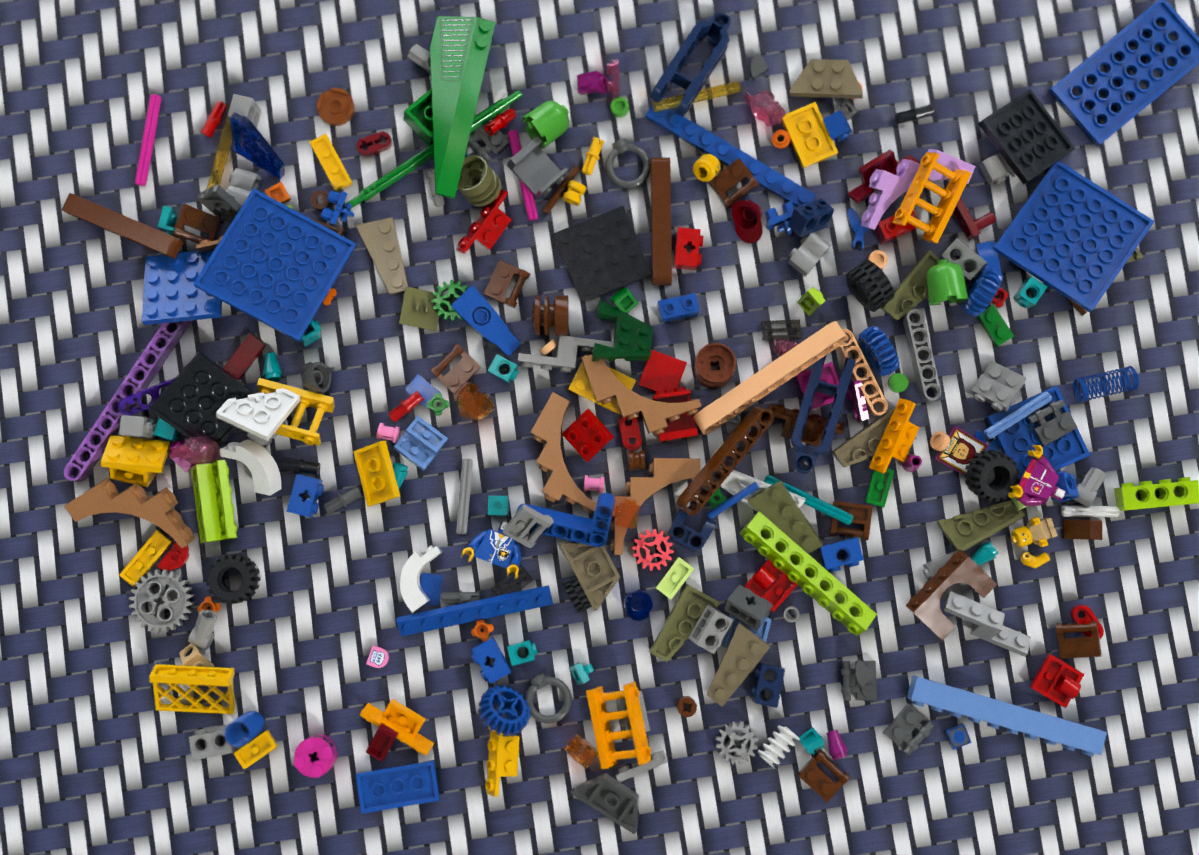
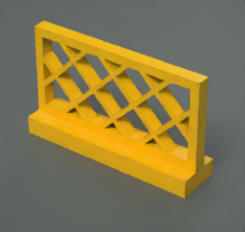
(193, 677)

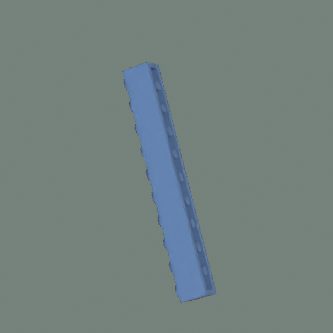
(1008, 715)

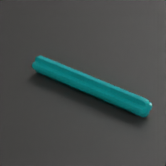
(816, 503)

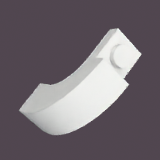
(259, 462)
(410, 578)

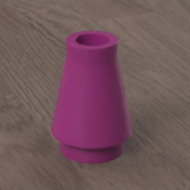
(908, 464)
(836, 745)

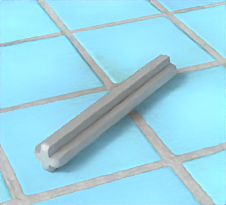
(464, 496)

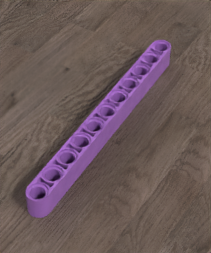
(110, 411)

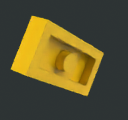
(255, 749)

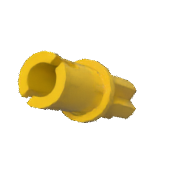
(592, 156)

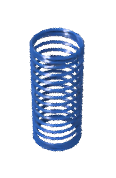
(1086, 390)
(237, 736)

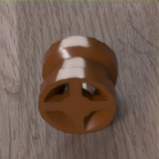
(636, 460)
(688, 704)

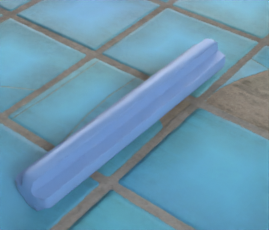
(1017, 415)

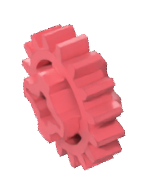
(648, 558)

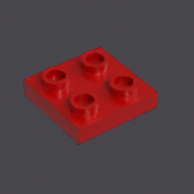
(587, 435)
(771, 584)
(1057, 681)

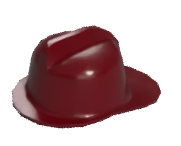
(747, 220)

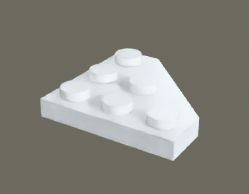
(260, 412)

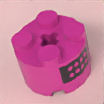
(305, 760)

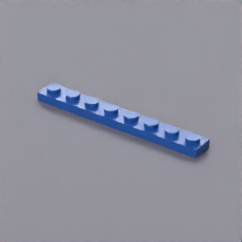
(474, 610)

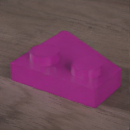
(858, 401)

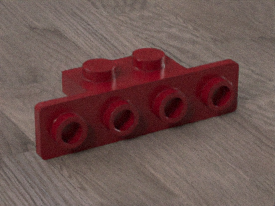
(883, 162)

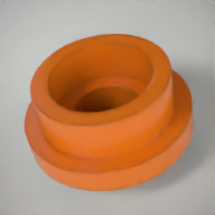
(780, 145)

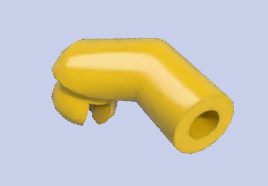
(1034, 562)

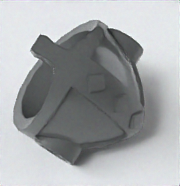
(317, 376)

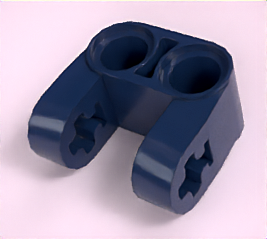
(688, 533)

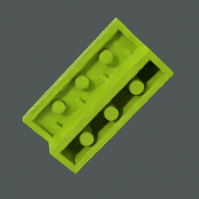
(213, 501)

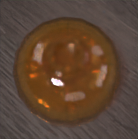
(473, 403)

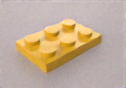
(809, 135)
(581, 386)
(135, 454)
(376, 473)

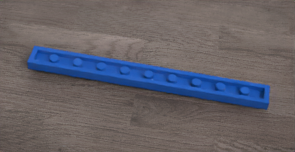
(727, 154)

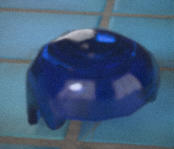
(638, 605)

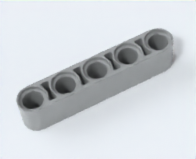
(925, 347)

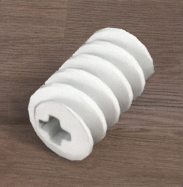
(778, 745)

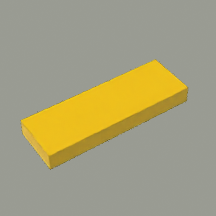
(331, 162)
(146, 558)

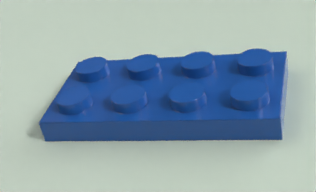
(397, 786)

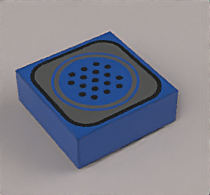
(958, 736)

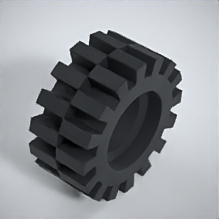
(576, 594)

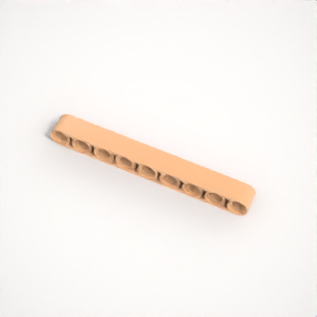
(770, 377)

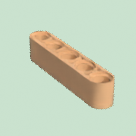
(868, 379)

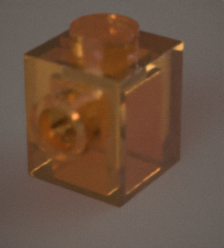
(627, 514)
(581, 751)

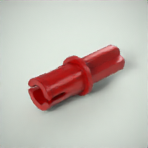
(214, 119)
(500, 121)
(405, 406)

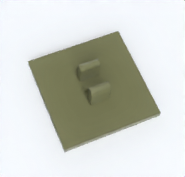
(418, 309)

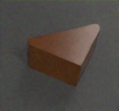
(1082, 529)

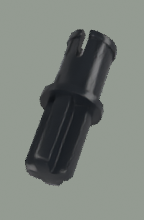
(914, 114)
(300, 466)

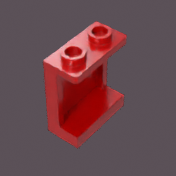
(685, 425)

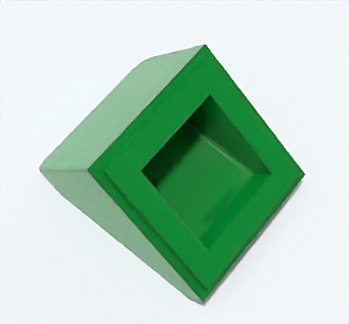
(624, 300)

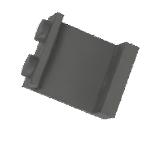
(536, 169)

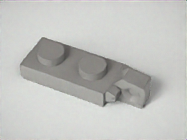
(625, 772)

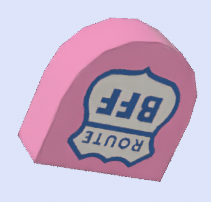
(378, 657)

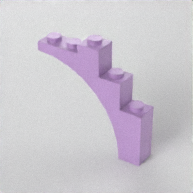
(890, 186)

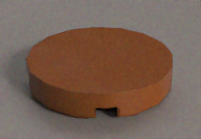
(335, 106)

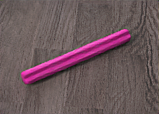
(148, 140)
(526, 193)

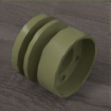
(478, 181)

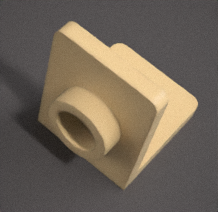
(194, 658)

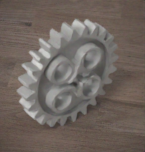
(145, 593)

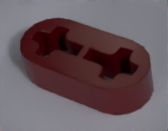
(372, 140)

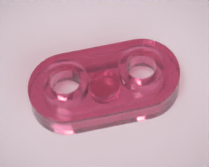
(613, 70)

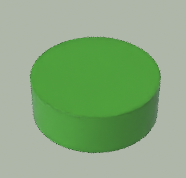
(619, 107)
(898, 382)

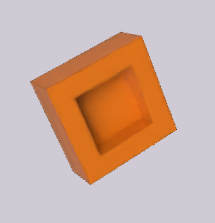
(278, 193)

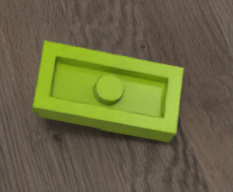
(811, 300)

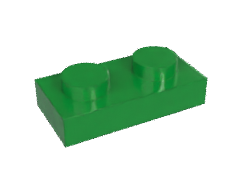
(995, 325)
(879, 488)

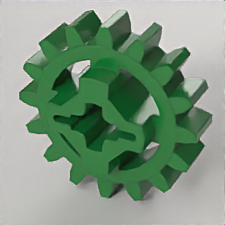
(444, 300)

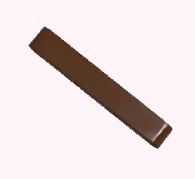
(661, 221)
(122, 226)
(716, 463)

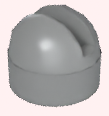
(787, 615)

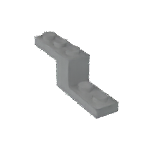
(566, 354)
(987, 623)

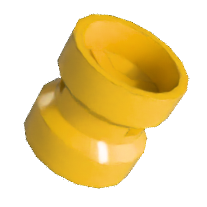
(574, 193)

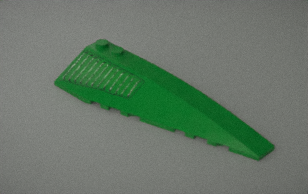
(457, 71)

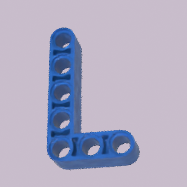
(578, 528)

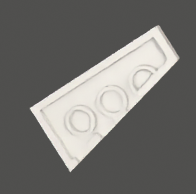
(738, 481)

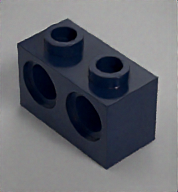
(811, 217)
(773, 685)

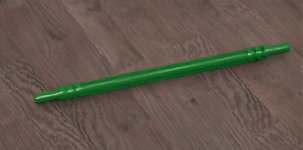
(428, 153)

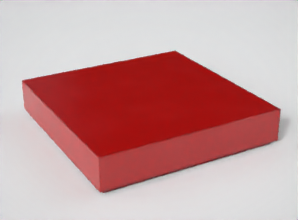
(662, 372)

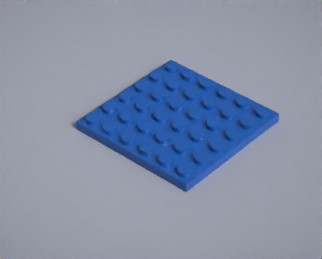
(1073, 236)
(275, 265)

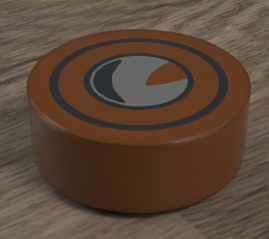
(319, 200)

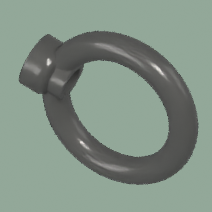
(621, 147)
(539, 681)

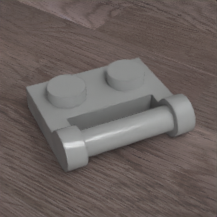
(523, 522)

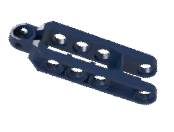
(712, 30)
(807, 455)

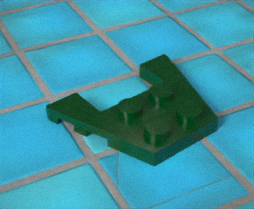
(631, 336)

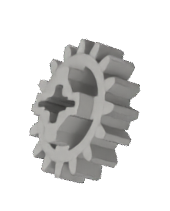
(744, 737)

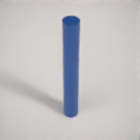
(733, 500)

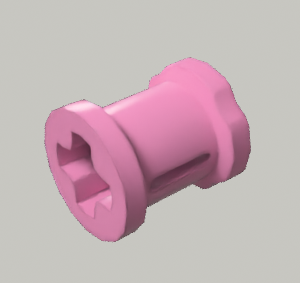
(388, 433)
(593, 484)

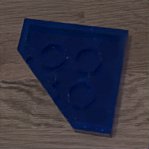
(252, 146)

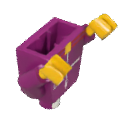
(1037, 481)

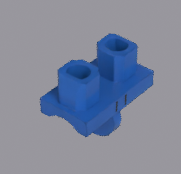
(337, 199)
(774, 220)

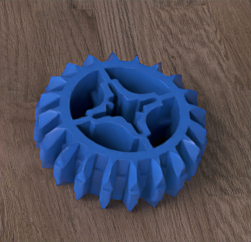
(982, 291)
(878, 350)
(504, 710)

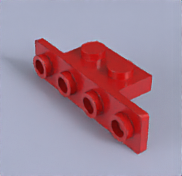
(487, 227)

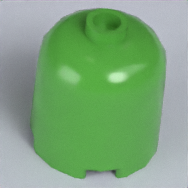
(547, 122)
(946, 283)

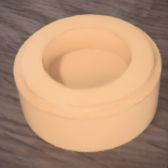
(879, 258)
(548, 347)
(939, 441)

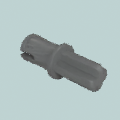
(342, 500)
(459, 597)

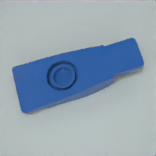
(485, 320)

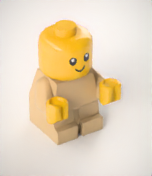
(1036, 531)

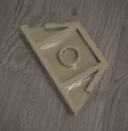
(828, 80)
(593, 570)

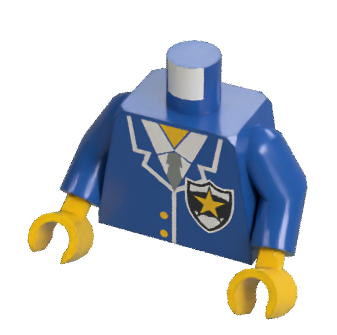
(496, 548)

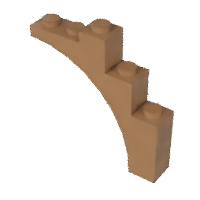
(654, 413)
(548, 429)
(664, 472)
(133, 501)

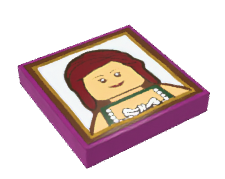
(960, 450)

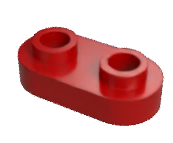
(630, 432)
(1087, 616)

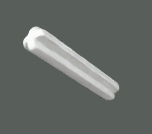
(1092, 511)

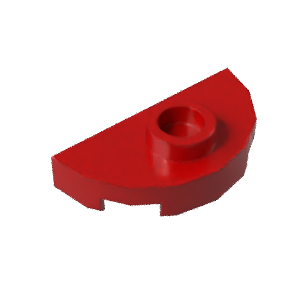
(174, 558)

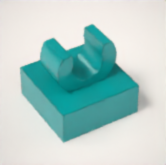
(580, 672)
(811, 741)

